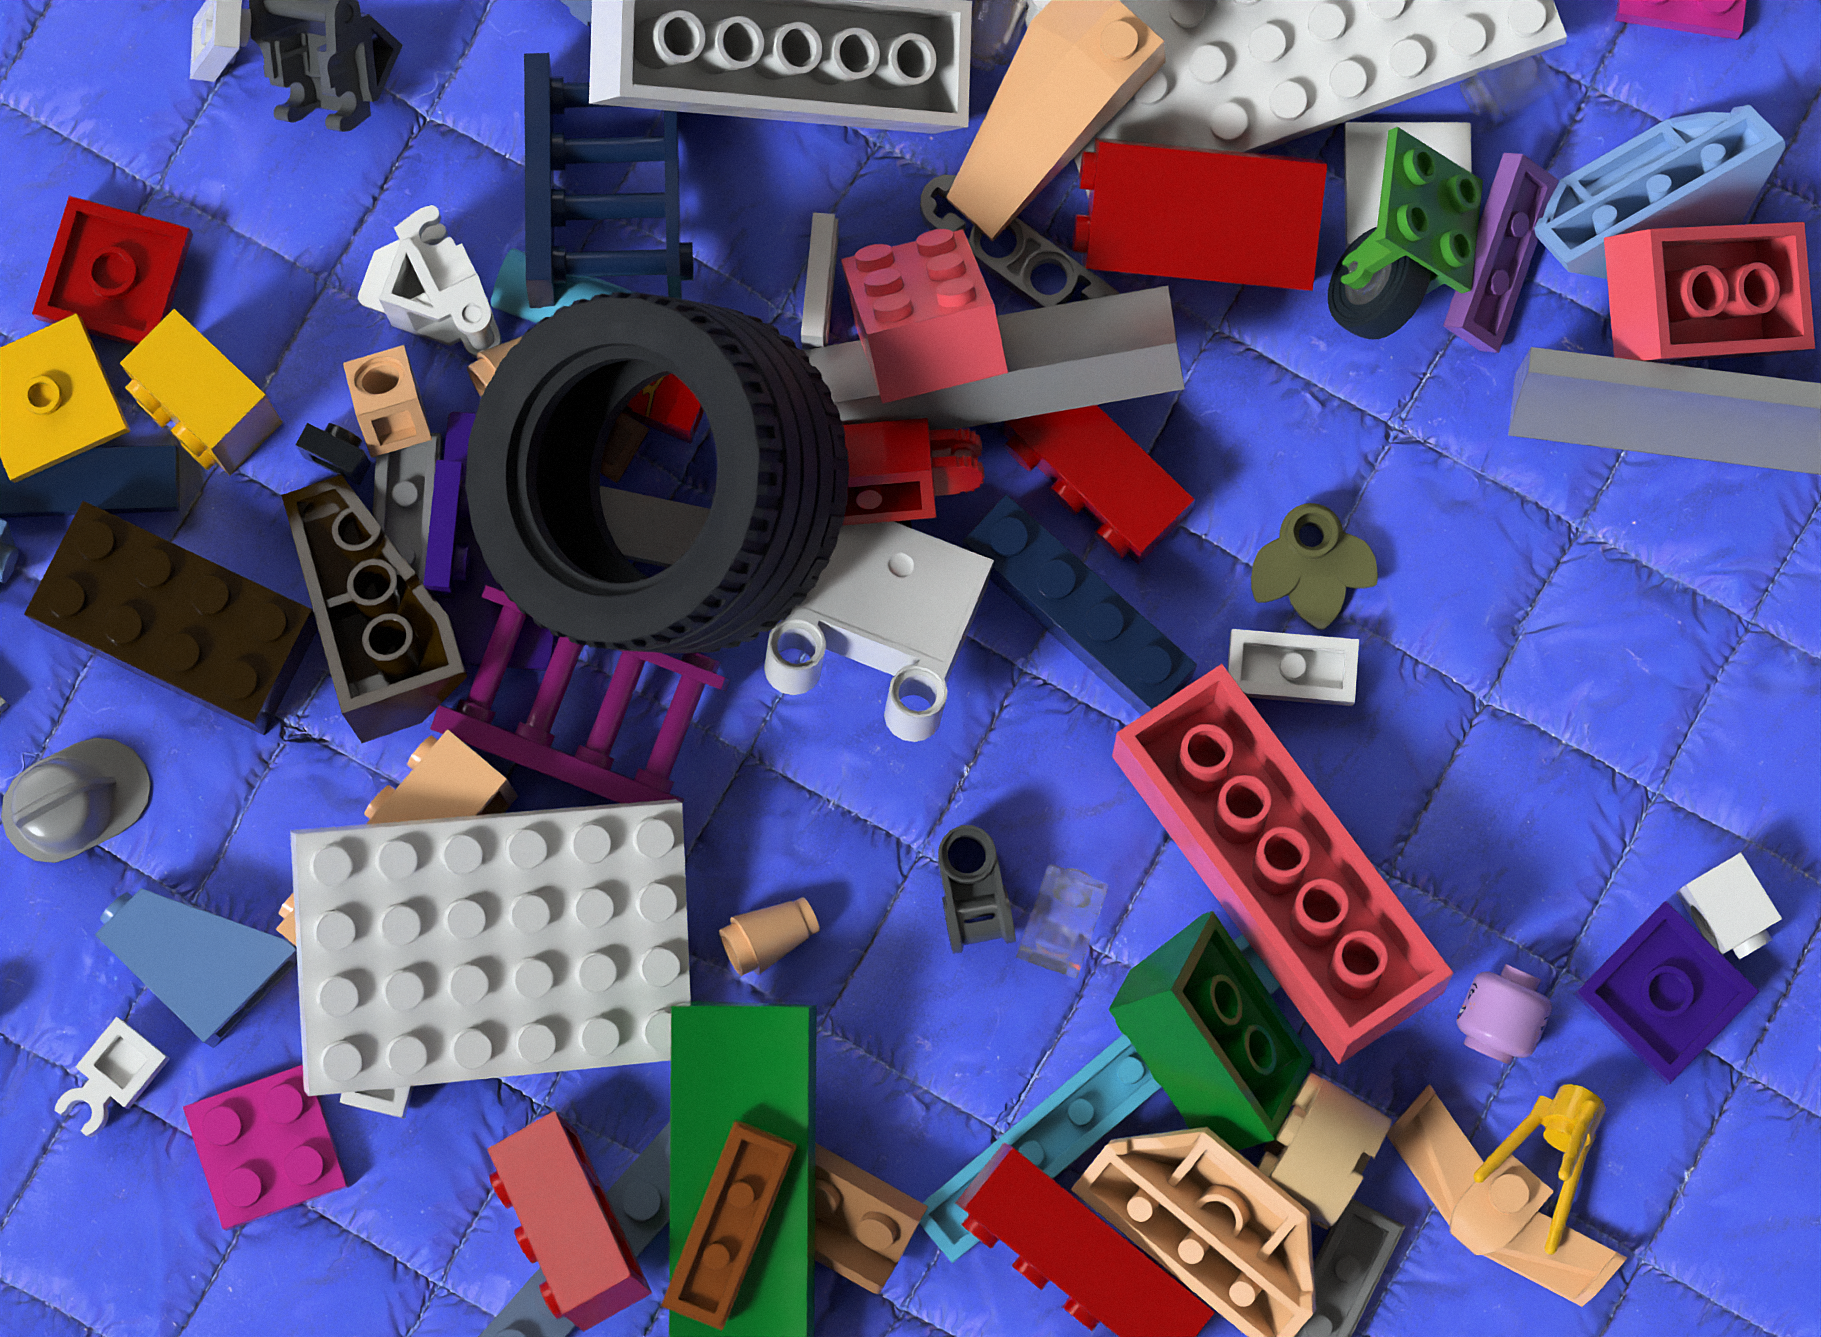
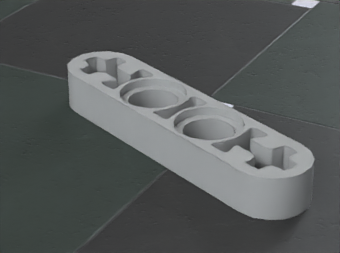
(1028, 254)

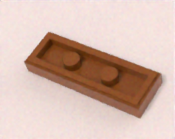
(728, 1224)

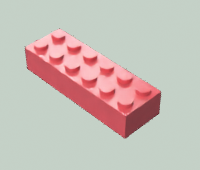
(1281, 863)

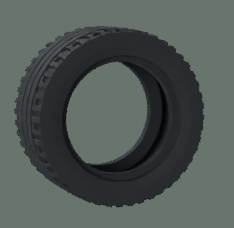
(542, 451)

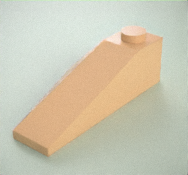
(1058, 93)

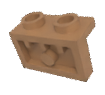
(860, 1221)

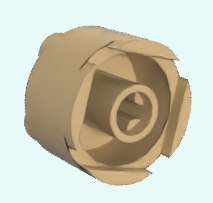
(1324, 1148)

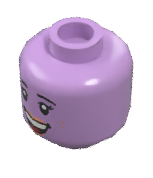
(1504, 1014)

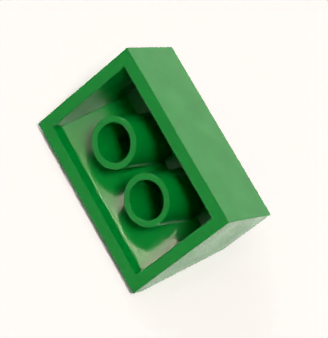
(1213, 1035)

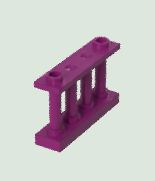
(591, 764)

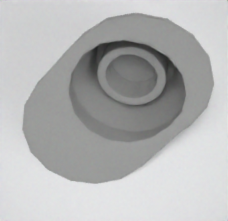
(75, 800)

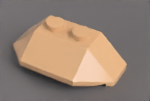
(1210, 1225)

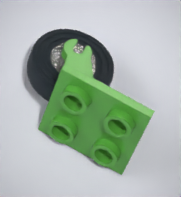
(1419, 242)

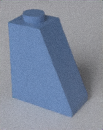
(195, 960)

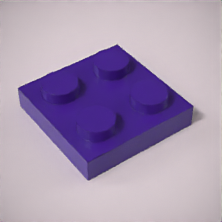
(1666, 993)

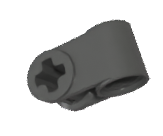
(974, 894)

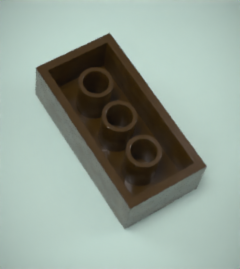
(173, 617)

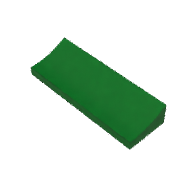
(761, 1070)

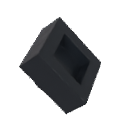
(335, 451)

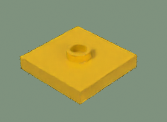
(54, 399)

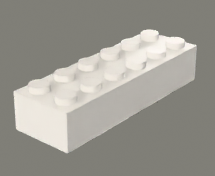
(788, 60)

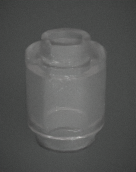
(995, 31)

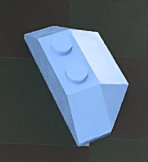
(1671, 176)

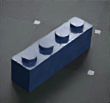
(1079, 608)

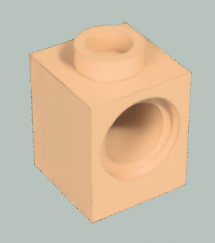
(387, 401)

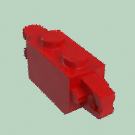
(903, 466)

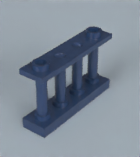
(551, 207)

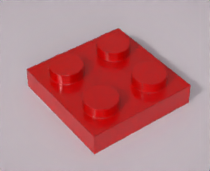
(112, 271)

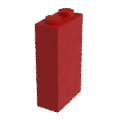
(1200, 213)

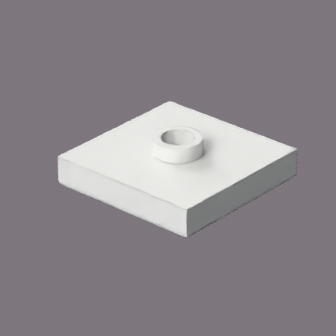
(1365, 160)

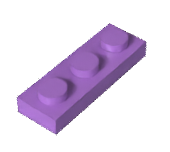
(1502, 252)

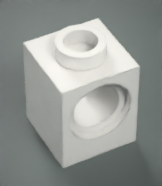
(1730, 907)

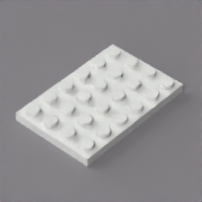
(489, 944)

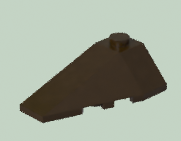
(378, 624)

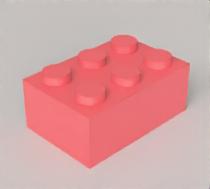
(1709, 292)
(923, 315)

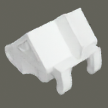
(430, 286)

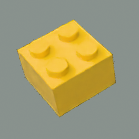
(191, 383)

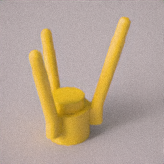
(1569, 1127)

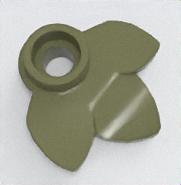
(1313, 575)

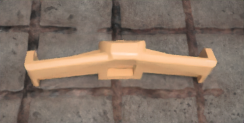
(1500, 1213)

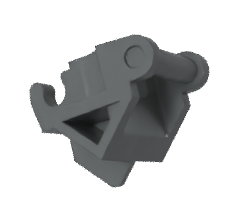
(325, 56)

